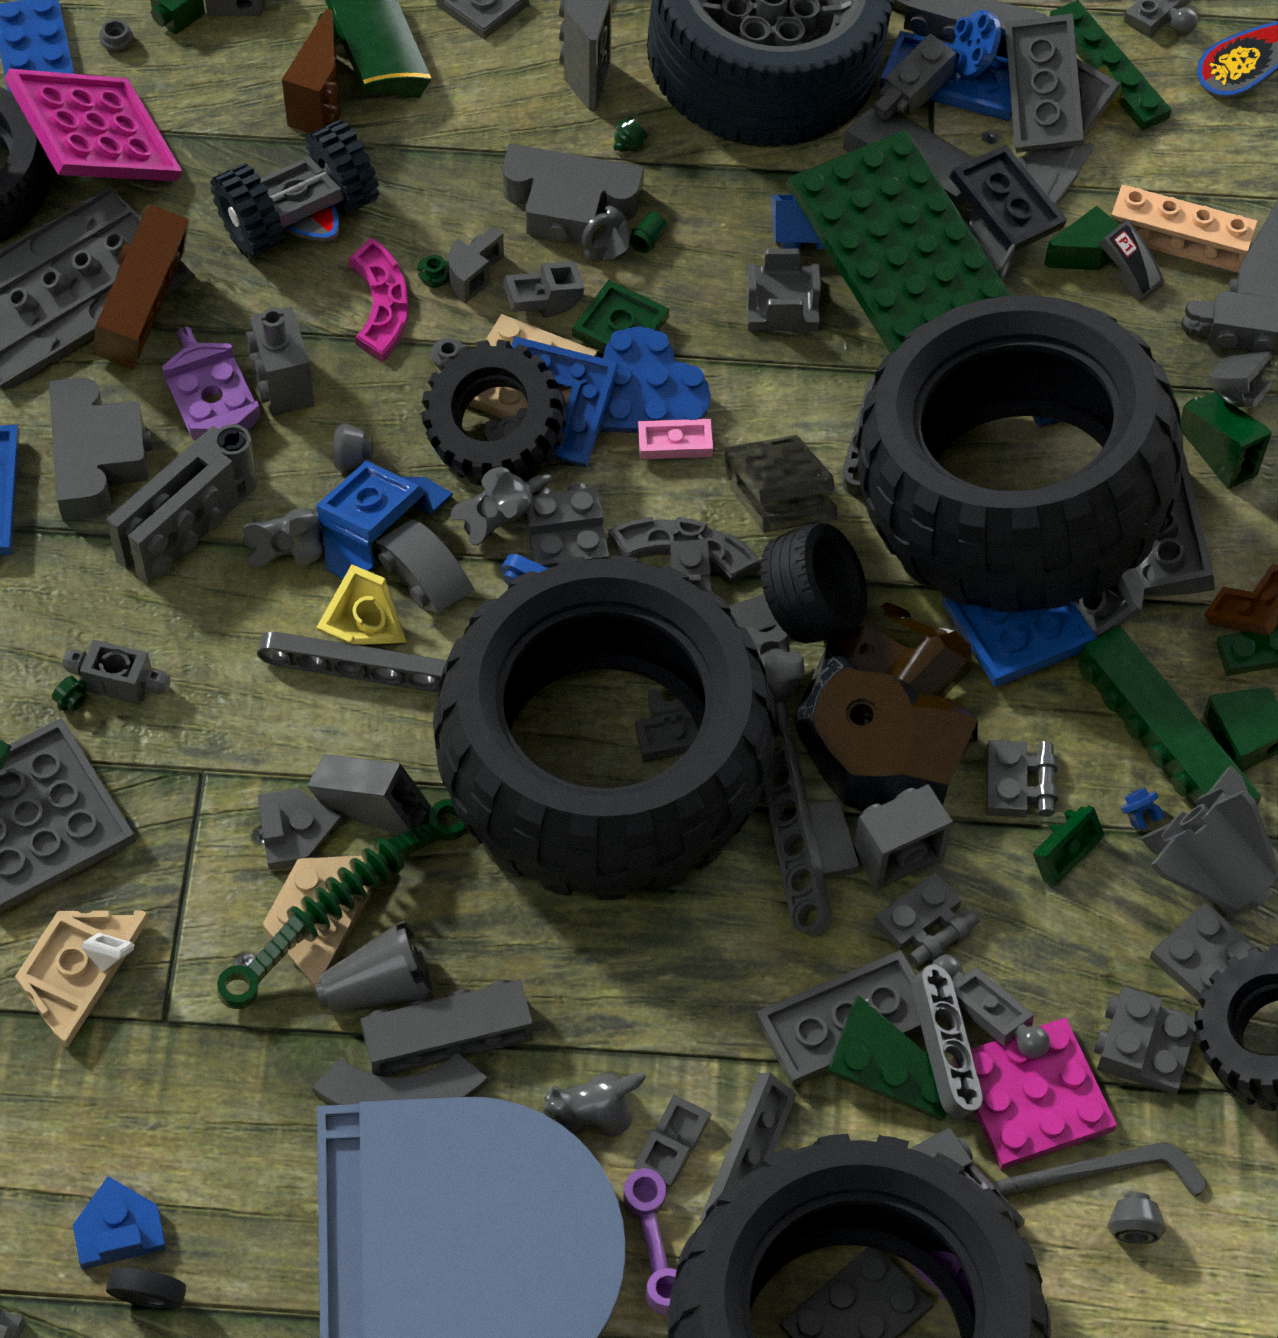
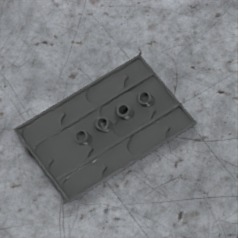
(59, 282)

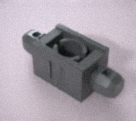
(127, 685)

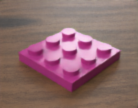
(1039, 1102)

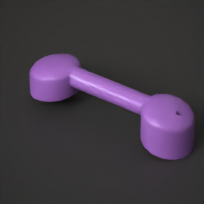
(644, 1198)

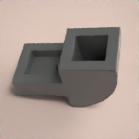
(471, 263)
(551, 290)

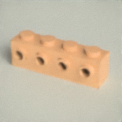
(1186, 228)

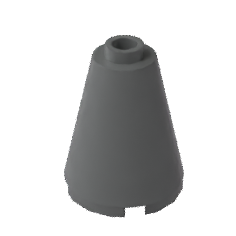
(377, 974)

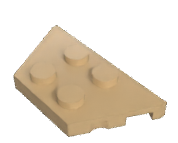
(322, 953)
(62, 977)

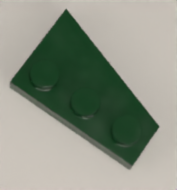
(885, 1061)

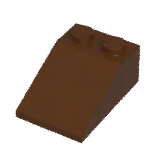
(312, 80)

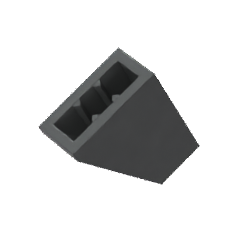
(370, 792)

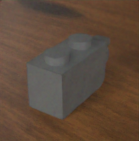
(916, 78)

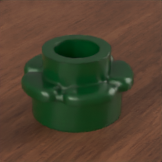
(433, 271)
(70, 694)

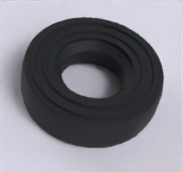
(146, 1288)

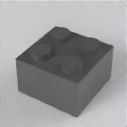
(902, 836)

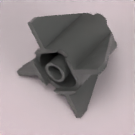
(1218, 848)

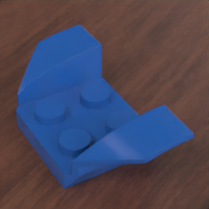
(365, 508)

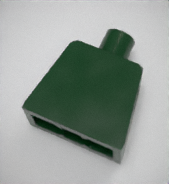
(1245, 725)

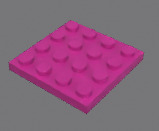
(92, 125)

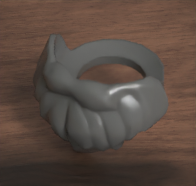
(612, 242)

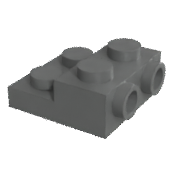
(566, 525)
(1145, 1041)

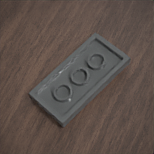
(1044, 83)
(809, 1024)

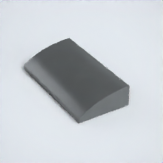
(937, 152)
(1180, 553)

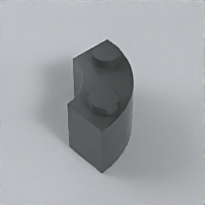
(424, 566)

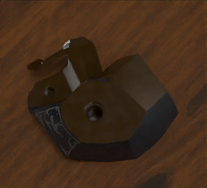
(881, 713)

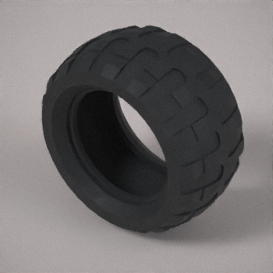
(1009, 362)
(593, 619)
(861, 1197)

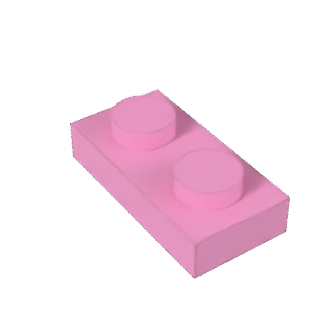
(675, 439)

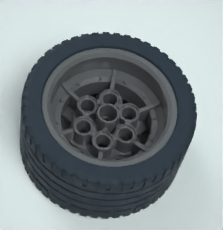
(767, 65)

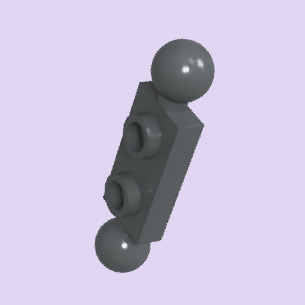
(995, 1009)

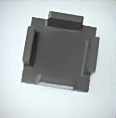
(783, 293)

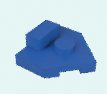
(117, 1226)

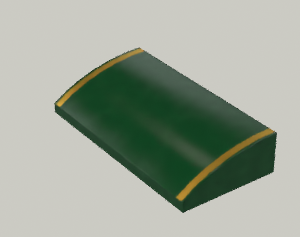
(380, 46)

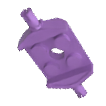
(204, 371)

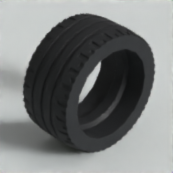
(814, 583)

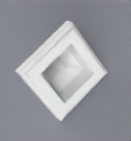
(106, 950)

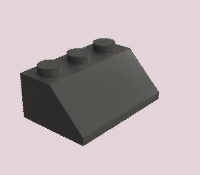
(586, 47)

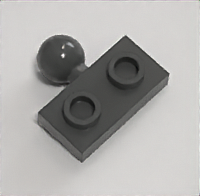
(1153, 14)

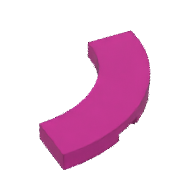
(389, 298)

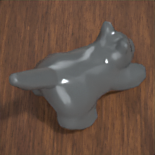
(503, 499)
(293, 534)
(782, 668)
(597, 1103)

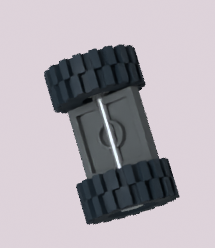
(260, 208)

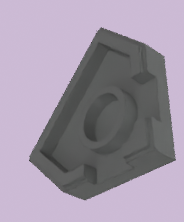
(294, 826)

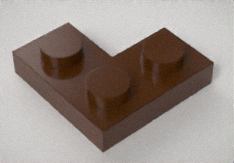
(1248, 610)

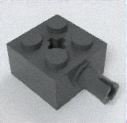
(280, 361)

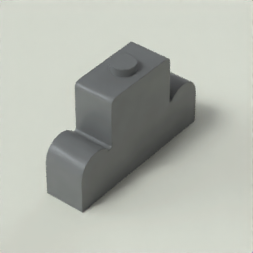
(568, 190)
(94, 447)

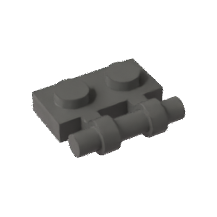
(1007, 778)
(918, 912)

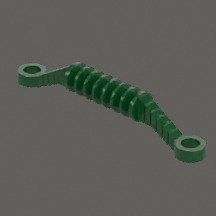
(301, 924)

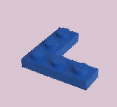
(590, 386)

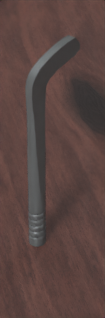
(1150, 1154)

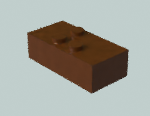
(140, 286)

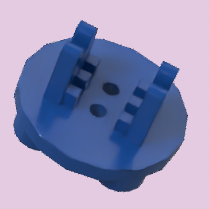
(977, 43)

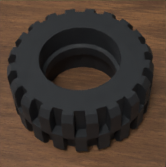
(473, 374)
(1221, 1024)

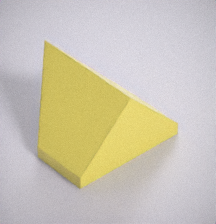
(362, 611)

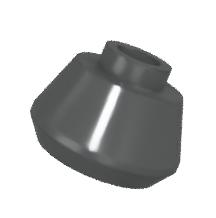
(351, 447)
(1136, 1219)

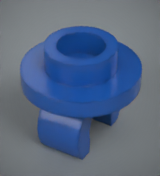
(1139, 802)

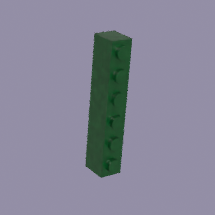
(1155, 715)

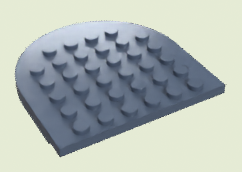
(462, 1223)

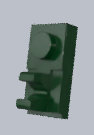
(1068, 844)

